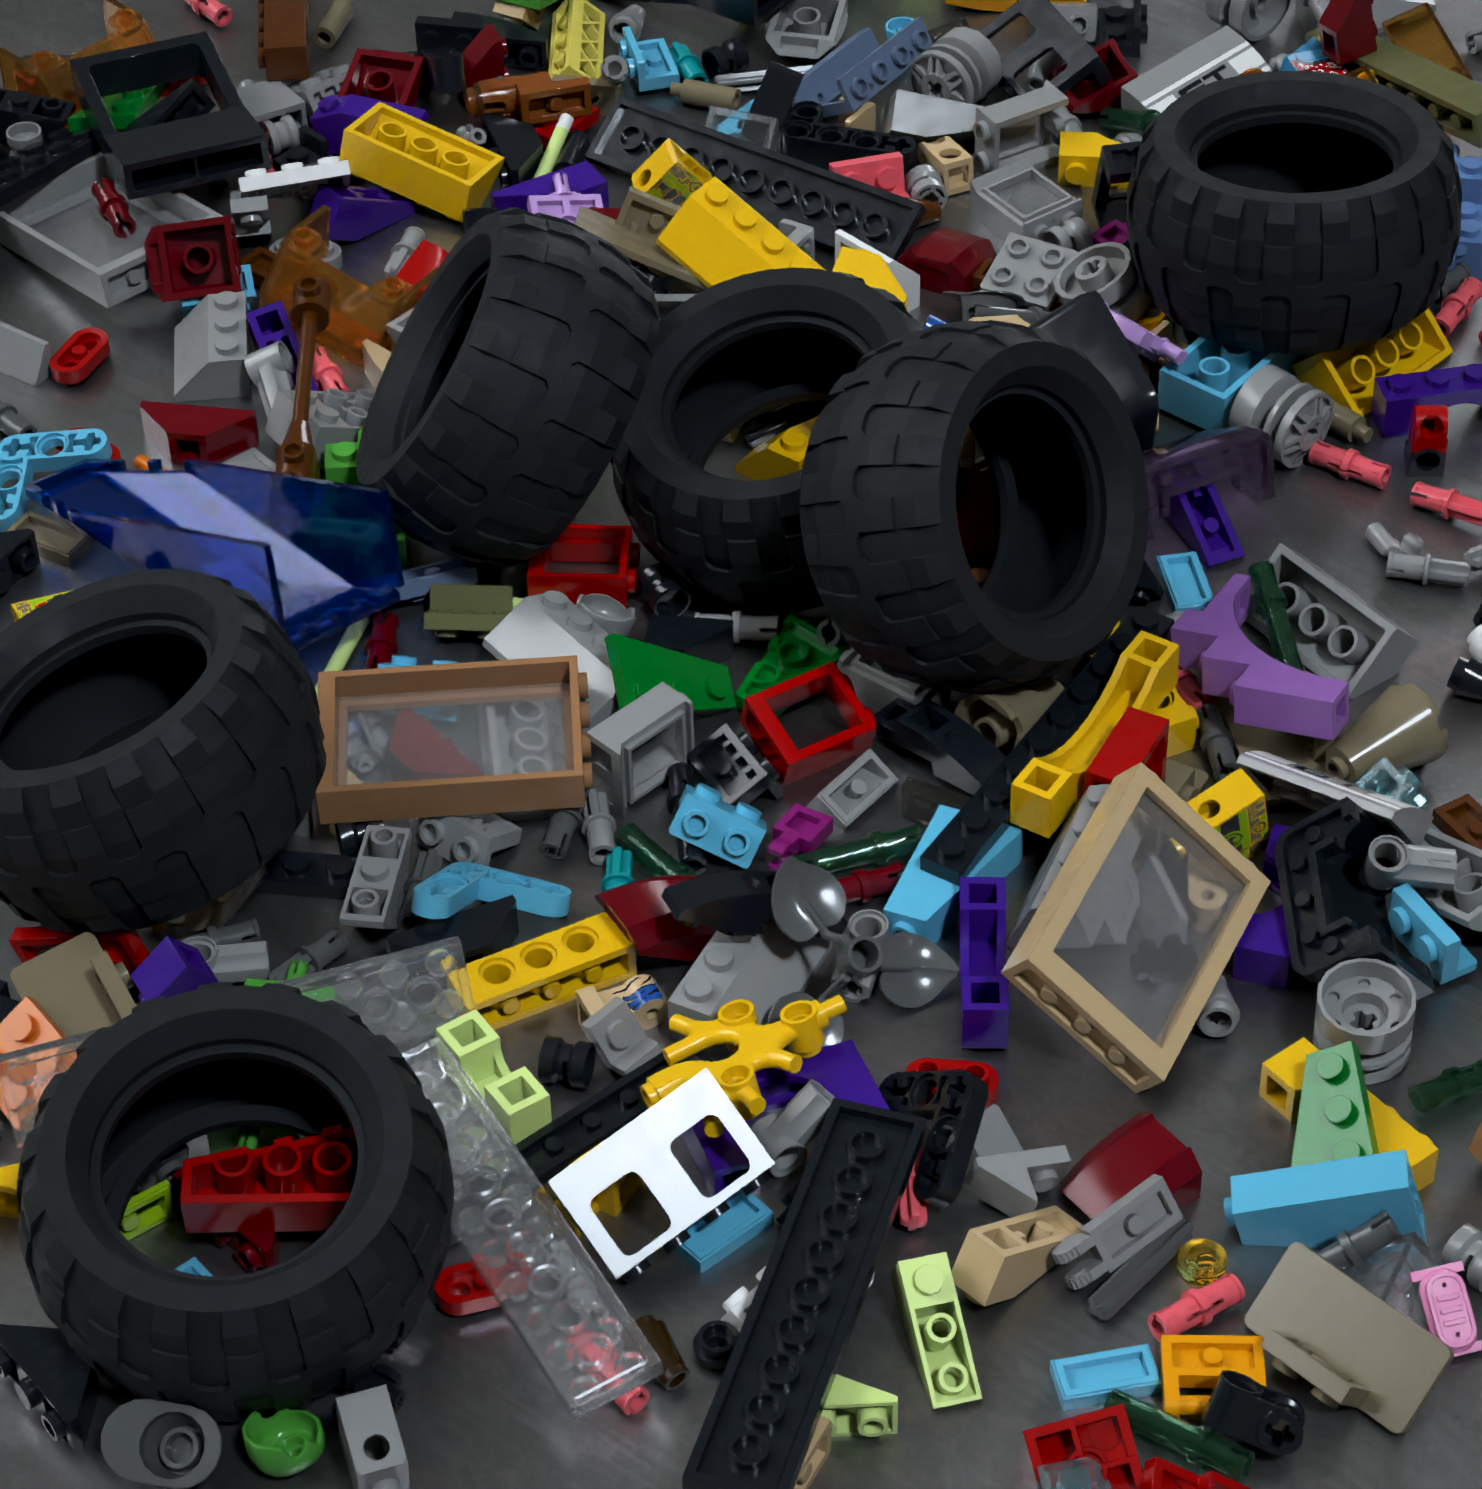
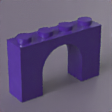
(835, 1067)

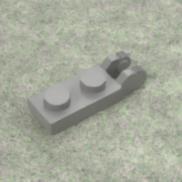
(1119, 1231)

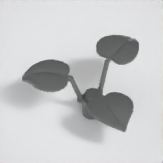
(910, 966)

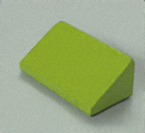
(148, 1210)

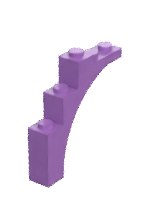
(1257, 685)

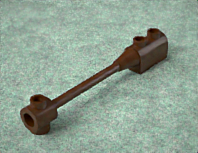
(311, 314)

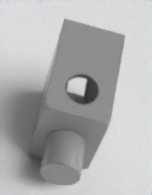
(271, 101)
(372, 1440)

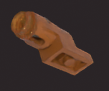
(529, 96)

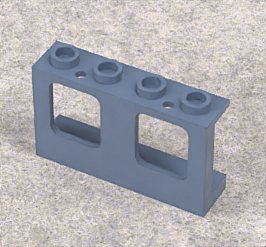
(862, 68)

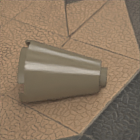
(1008, 713)
(1394, 726)

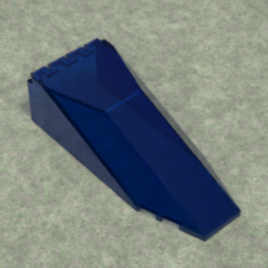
(298, 544)

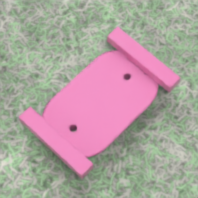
(1448, 1307)

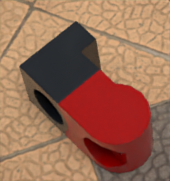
(1427, 439)

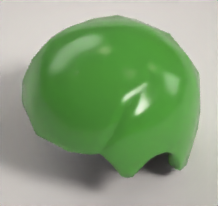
(283, 1442)

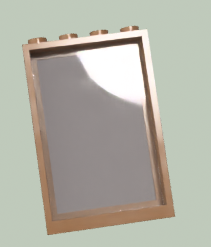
(453, 739)

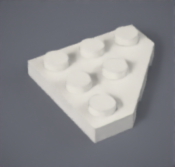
(295, 179)

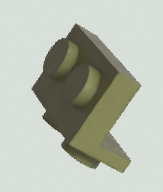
(467, 608)

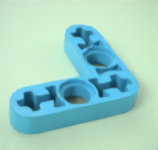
(26, 453)
(465, 882)

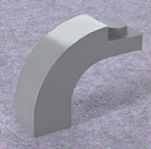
(249, 213)

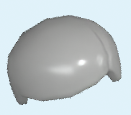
(607, 613)

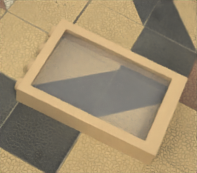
(1137, 928)

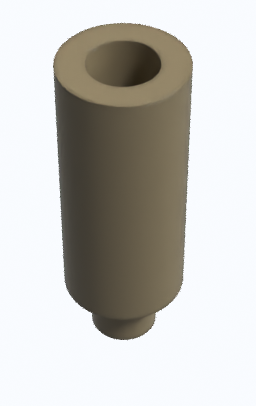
(333, 23)
(705, 94)
(1349, 424)

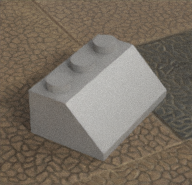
(212, 350)

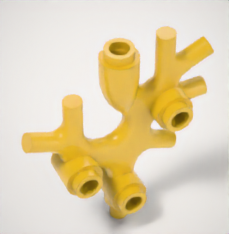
(753, 1049)

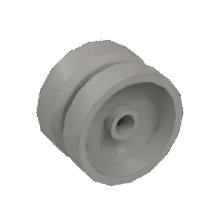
(1248, 17)
(1110, 272)

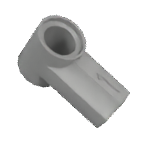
(270, 370)
(1413, 864)
(869, 923)
(233, 961)
(793, 1128)

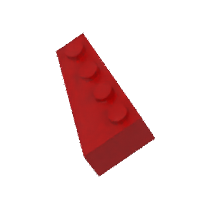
(270, 1187)

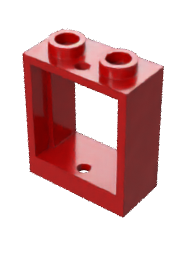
(591, 545)
(1134, 740)
(776, 745)

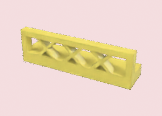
(569, 40)

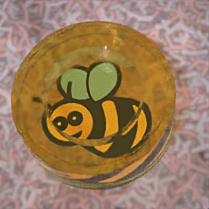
(1201, 1262)

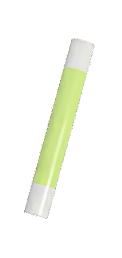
(555, 145)

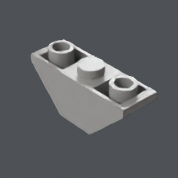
(378, 879)

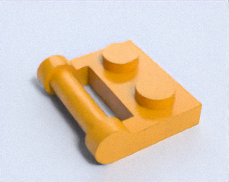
(1197, 1363)

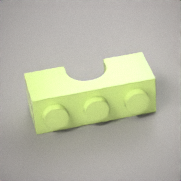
(514, 1096)

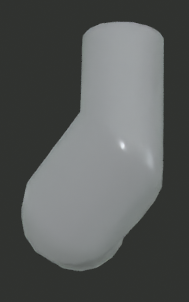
(1384, 542)

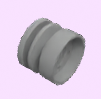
(957, 67)
(1286, 409)
(1371, 1007)

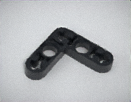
(956, 1105)

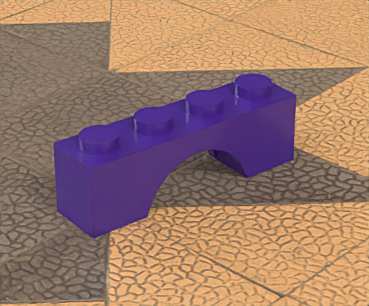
(1399, 392)
(1263, 949)
(982, 958)

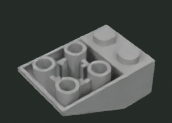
(332, 417)

